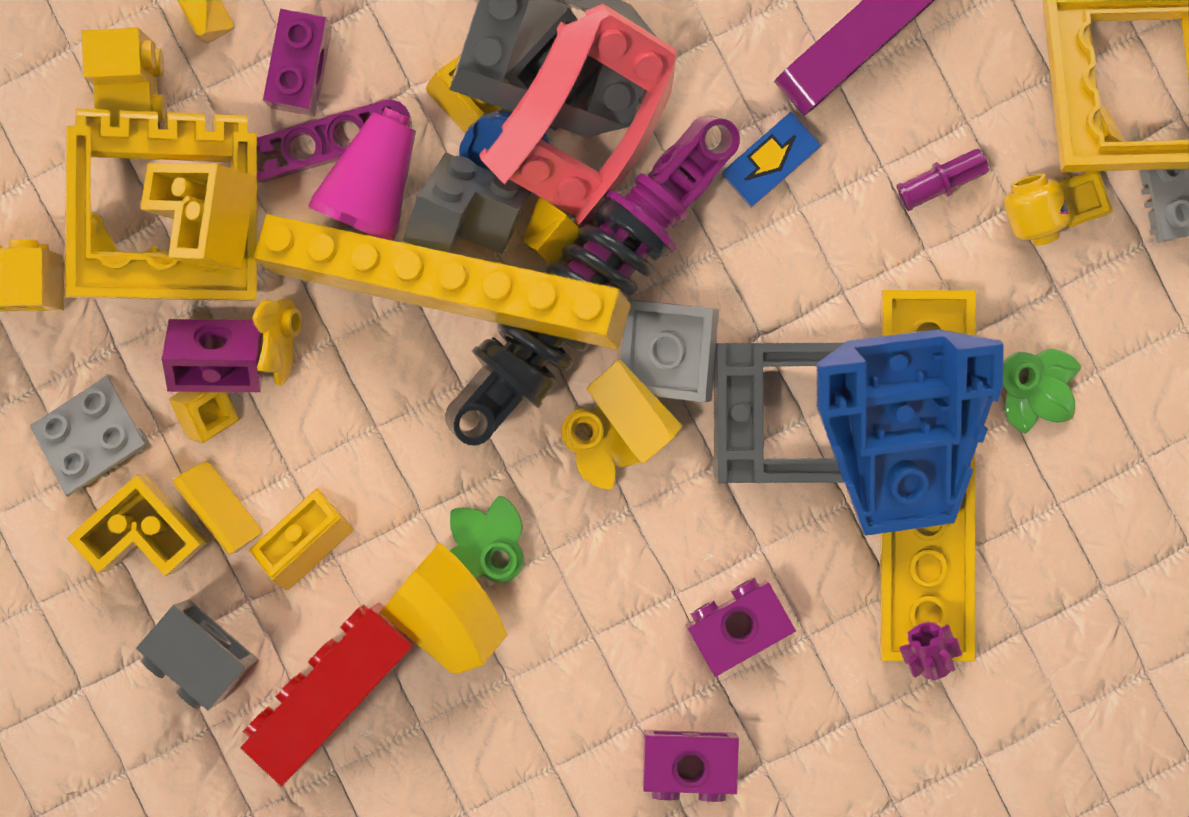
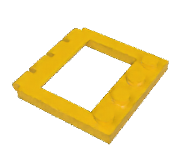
(1076, 88)
(141, 273)

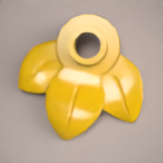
(279, 325)
(599, 454)

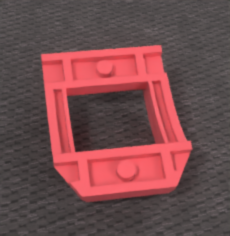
(546, 170)

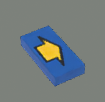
(770, 159)

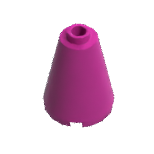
(370, 177)

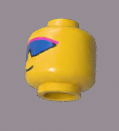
(1037, 209)

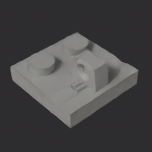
(672, 348)

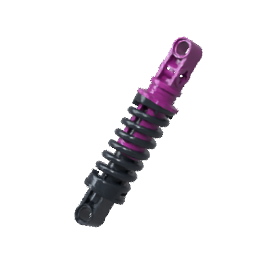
(606, 259)

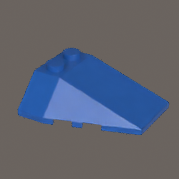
(908, 422)

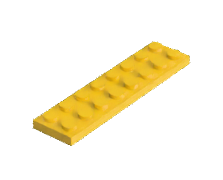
(931, 569)

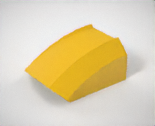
(447, 613)

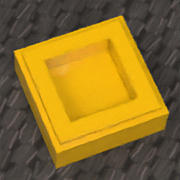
(1086, 198)

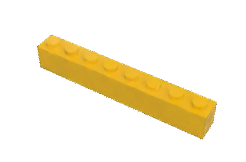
(443, 281)

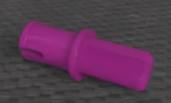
(942, 179)

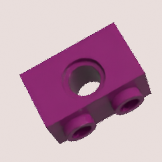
(297, 62)
(212, 356)
(767, 626)
(666, 748)

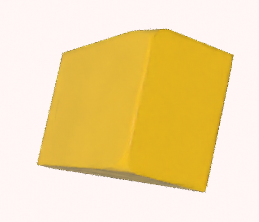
(634, 411)

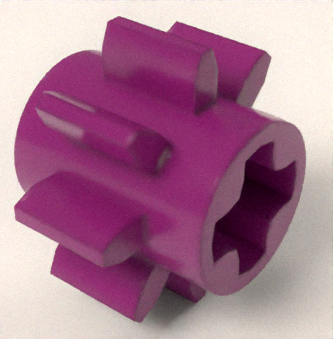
(931, 651)

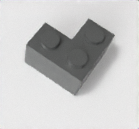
(467, 204)

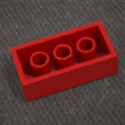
(325, 697)

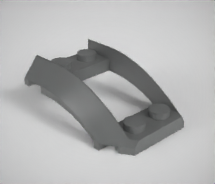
(489, 50)
(740, 415)

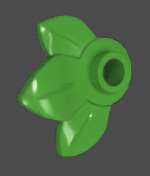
(1043, 392)
(483, 534)

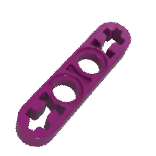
(323, 135)

